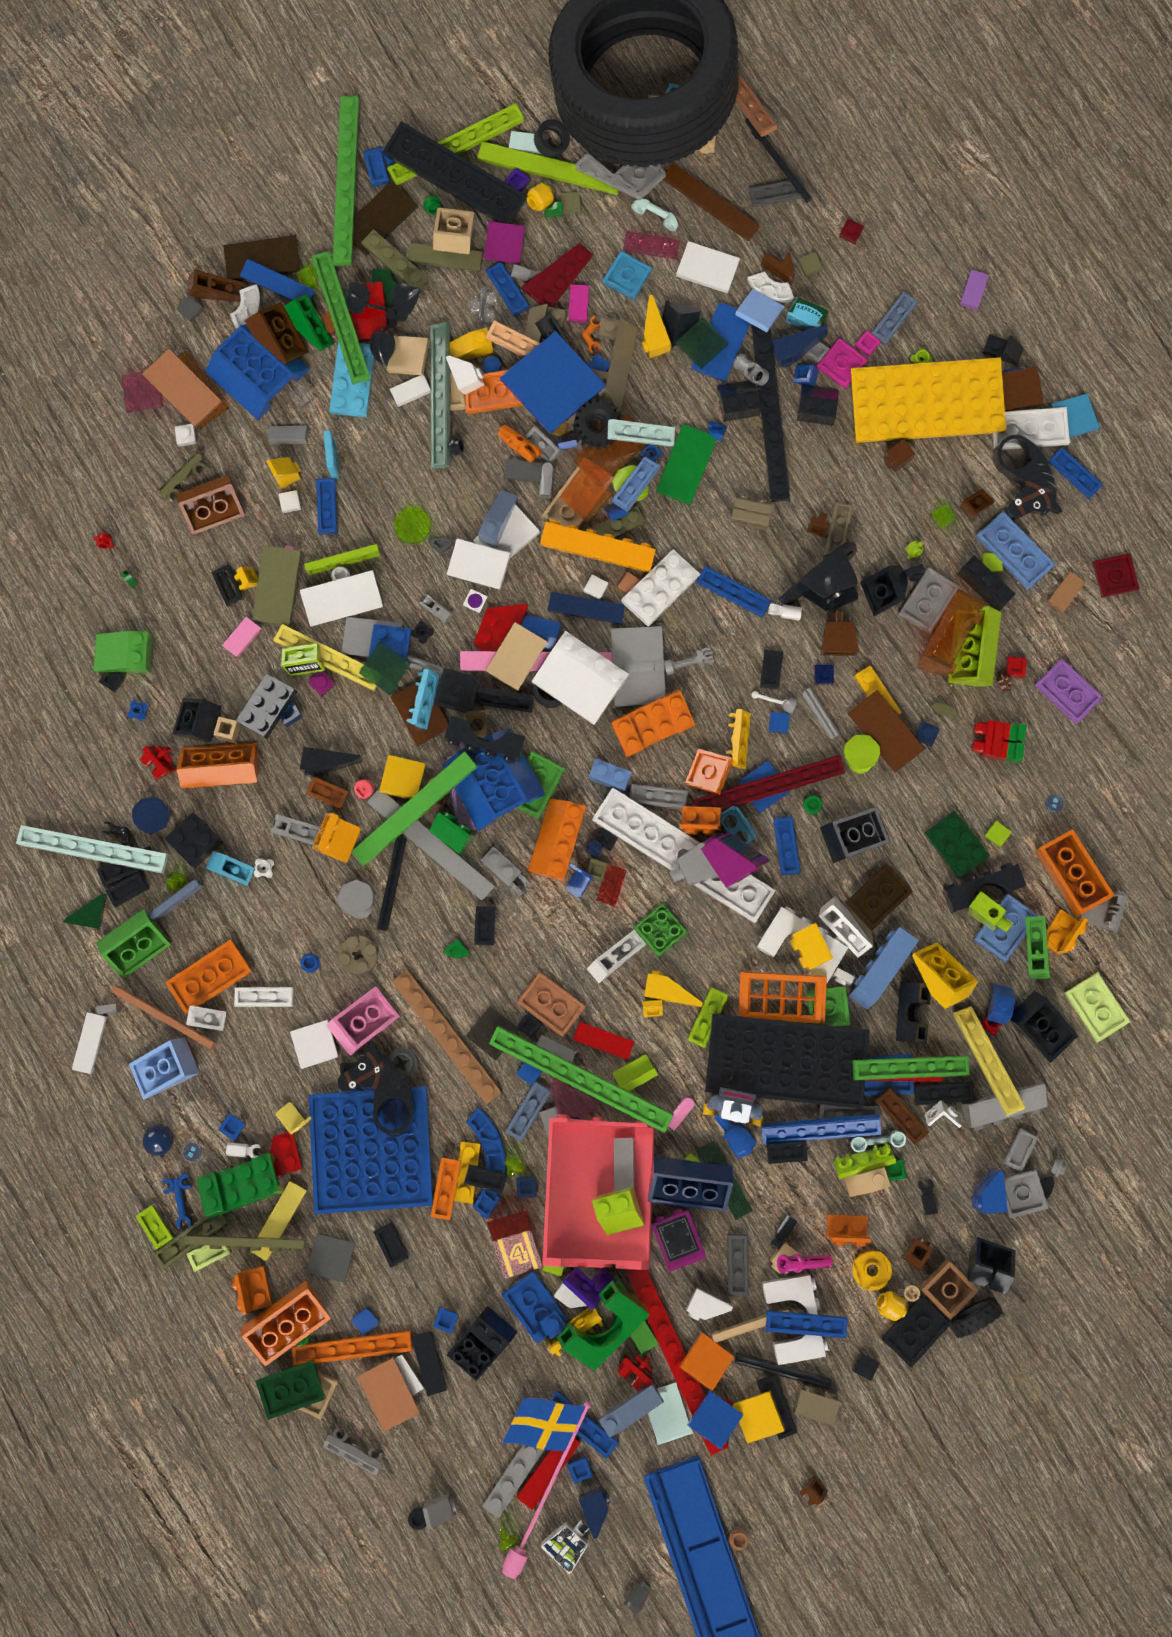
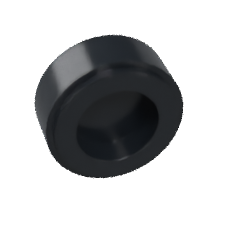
(416, 1519)

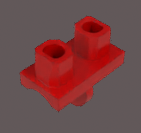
(161, 759)
(628, 1366)

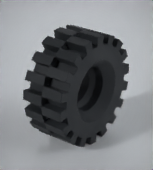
(592, 411)

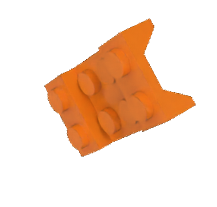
(652, 722)

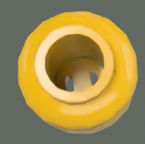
(540, 197)
(891, 1306)

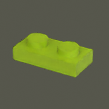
(154, 1227)

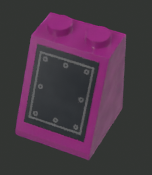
(732, 858)
(678, 1239)

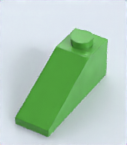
(1037, 948)

